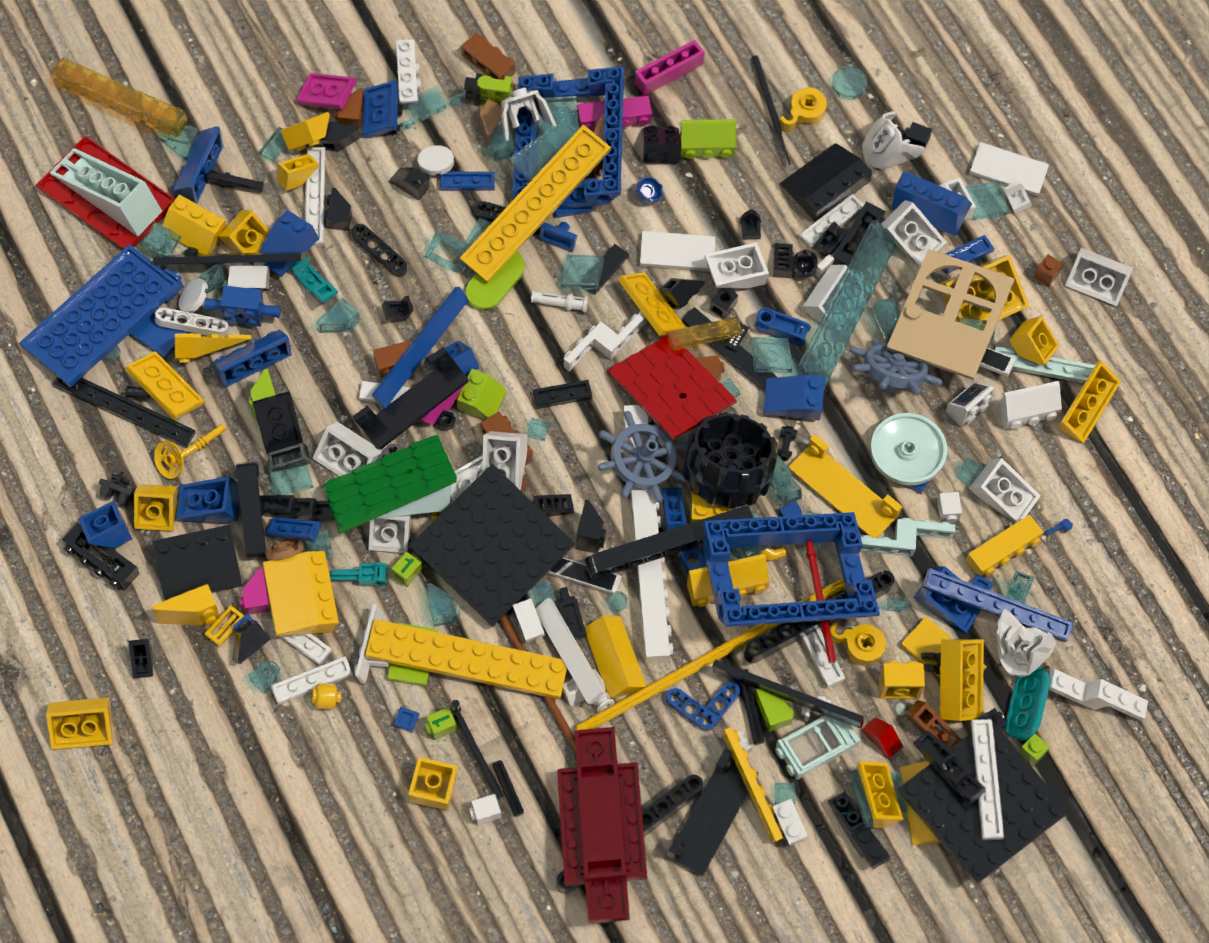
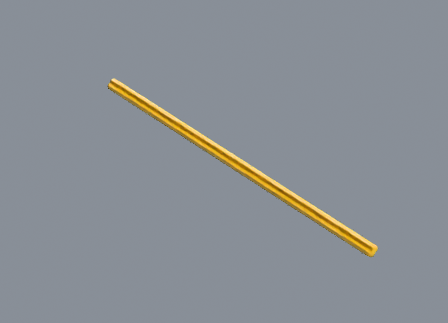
(693, 666)

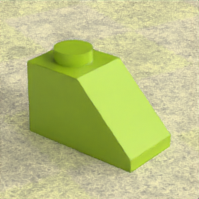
(774, 710)

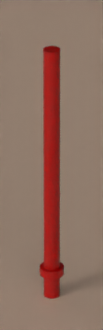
(811, 555)

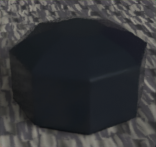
(446, 420)

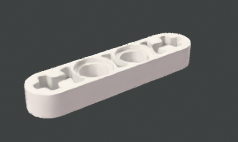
(190, 325)

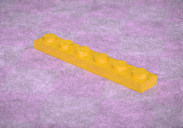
(749, 777)

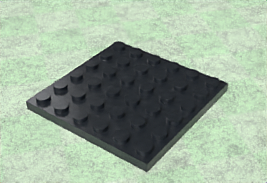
(492, 545)
(1025, 802)

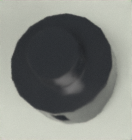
(805, 263)

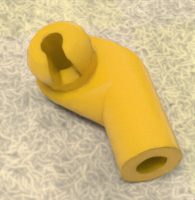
(774, 554)

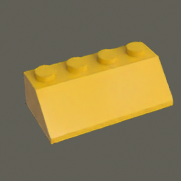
(746, 574)
(961, 679)

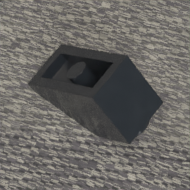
(411, 181)
(248, 640)

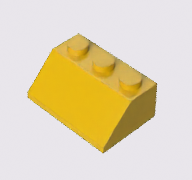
(194, 224)
(79, 723)
(879, 793)

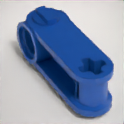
(782, 326)

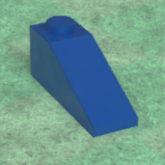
(673, 508)

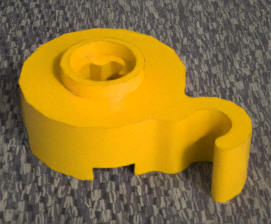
(807, 107)
(854, 642)

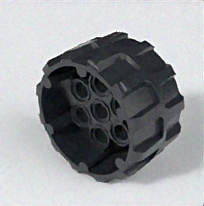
(730, 460)

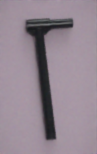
(456, 713)

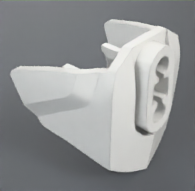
(530, 100)
(884, 144)
(1020, 647)

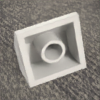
(249, 276)
(390, 534)

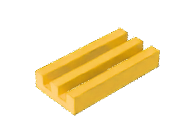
(229, 632)

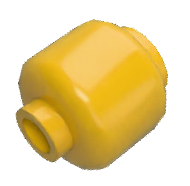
(325, 696)

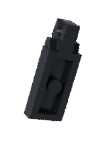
(571, 614)

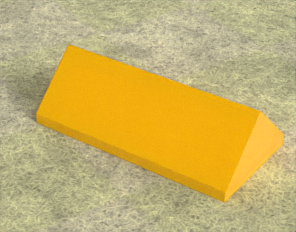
(1090, 403)
(614, 656)

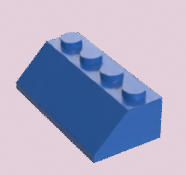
(199, 163)
(939, 205)
(252, 358)

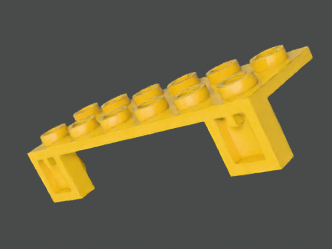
(844, 489)

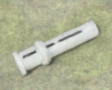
(568, 301)

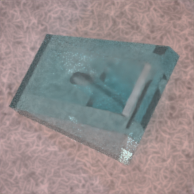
(1019, 586)

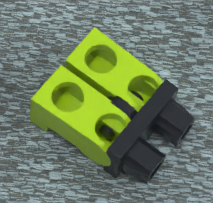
(484, 88)

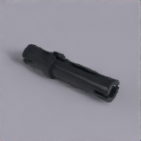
(235, 181)

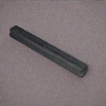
(752, 713)

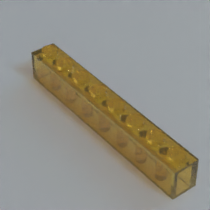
(119, 97)

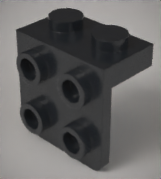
(661, 144)

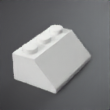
(1099, 276)
(824, 291)
(1030, 405)
(344, 450)

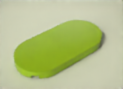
(489, 295)

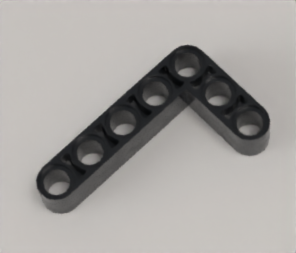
(251, 509)

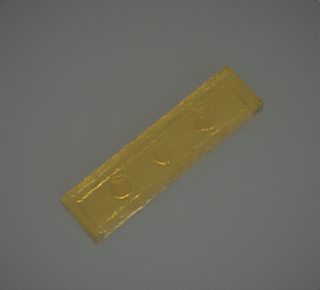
(704, 333)

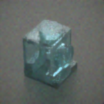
(322, 543)
(264, 682)

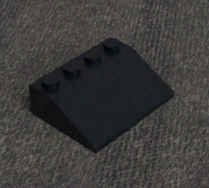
(827, 180)
(197, 560)

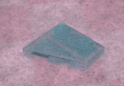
(181, 144)

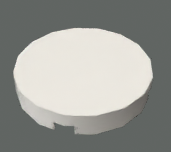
(435, 160)
(193, 295)

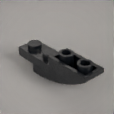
(861, 837)

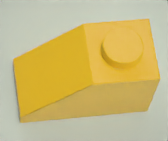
(296, 171)

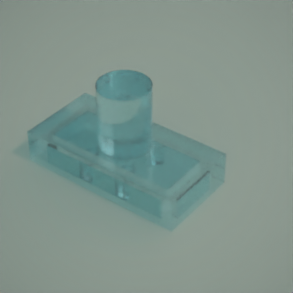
(214, 278)

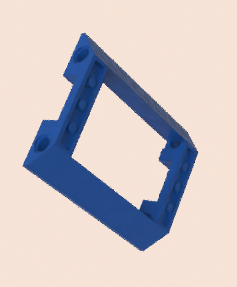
(599, 83)
(788, 530)

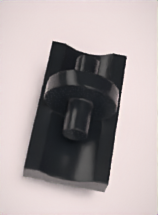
(830, 239)
(108, 487)

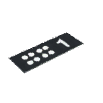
(734, 342)

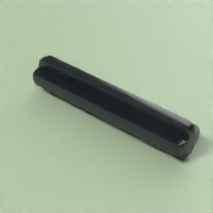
(508, 788)

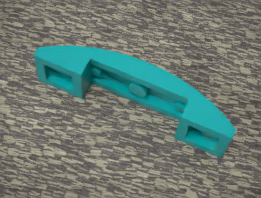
(312, 281)

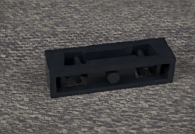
(868, 213)
(120, 578)

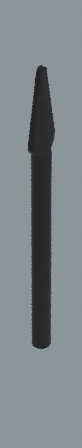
(769, 102)

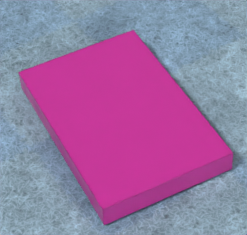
(326, 91)

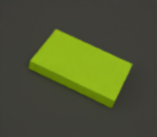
(406, 674)

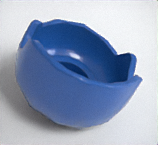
(649, 190)

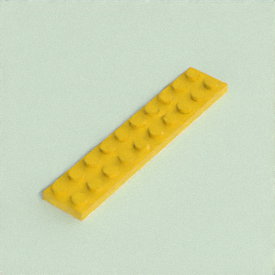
(535, 203)
(466, 659)

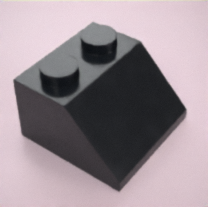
(590, 532)

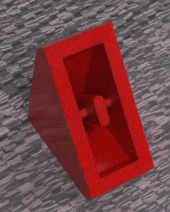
(883, 737)

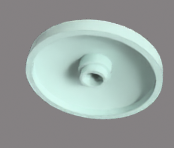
(908, 449)

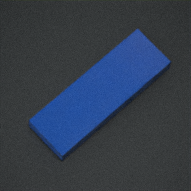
(467, 181)
(971, 251)
(293, 529)

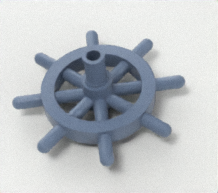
(893, 368)
(642, 456)

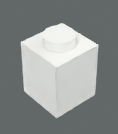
(949, 507)
(485, 809)

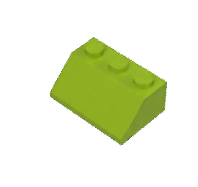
(708, 138)

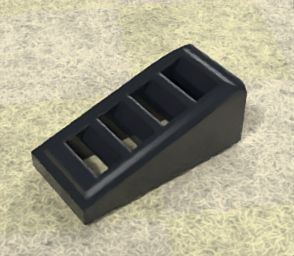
(783, 271)
(297, 462)
(545, 499)

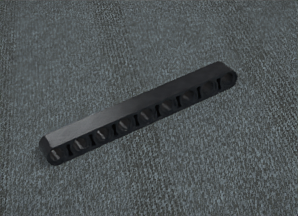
(655, 546)
(798, 632)
(656, 817)

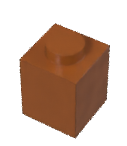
(1048, 270)

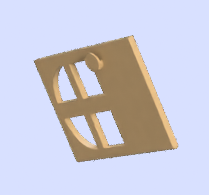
(942, 339)

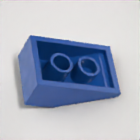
(288, 235)
(795, 396)
(209, 501)
(950, 610)

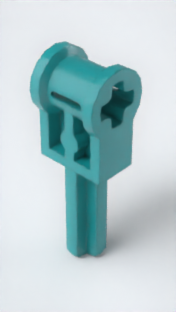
(368, 574)

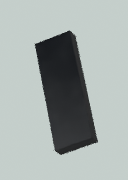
(612, 262)
(562, 394)

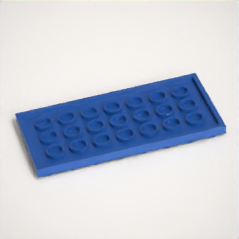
(99, 315)

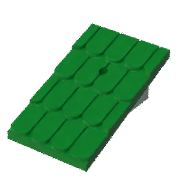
(397, 485)

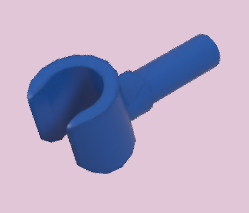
(1065, 524)

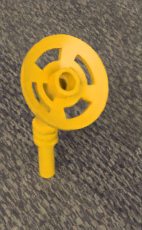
(177, 458)

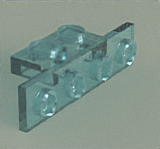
(428, 102)

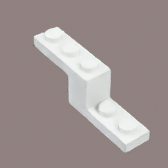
(604, 340)
(1098, 694)

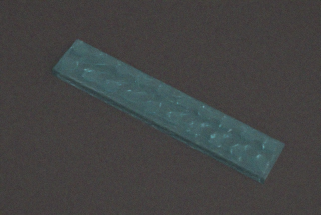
(848, 303)

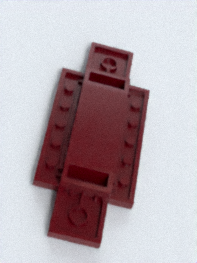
(594, 823)

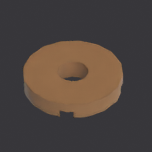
(284, 550)

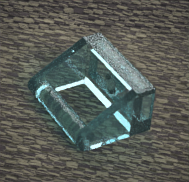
(441, 236)

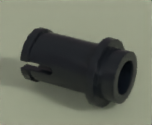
(136, 392)

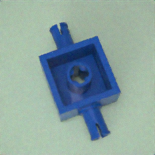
(242, 306)

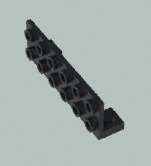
(414, 403)
(710, 817)

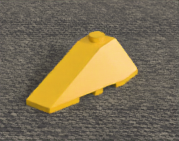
(195, 346)

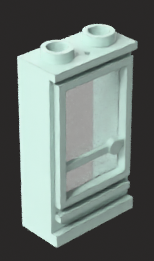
(816, 745)

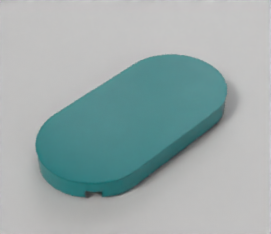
(1027, 704)

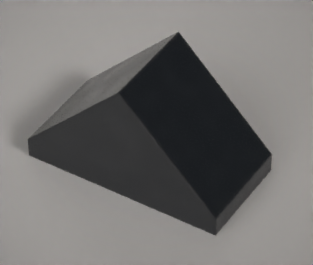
(141, 658)

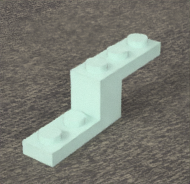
(905, 537)

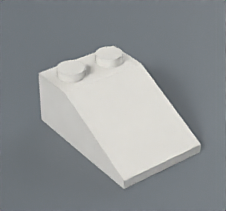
(912, 232)
(738, 267)
(507, 453)
(1004, 490)

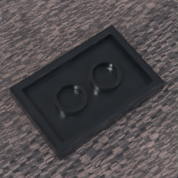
(277, 421)

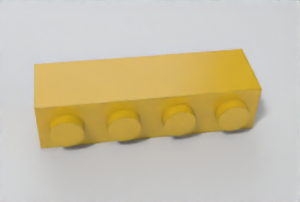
(1004, 546)

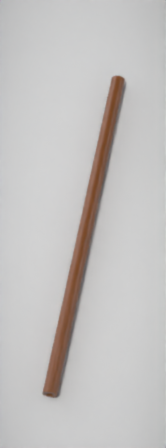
(550, 701)

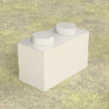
(790, 822)

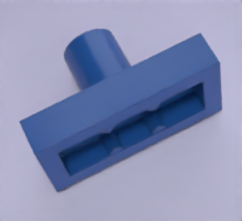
(558, 236)

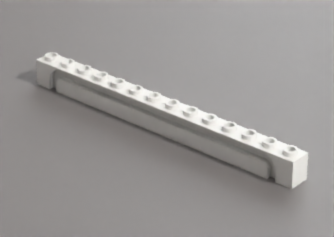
(650, 575)

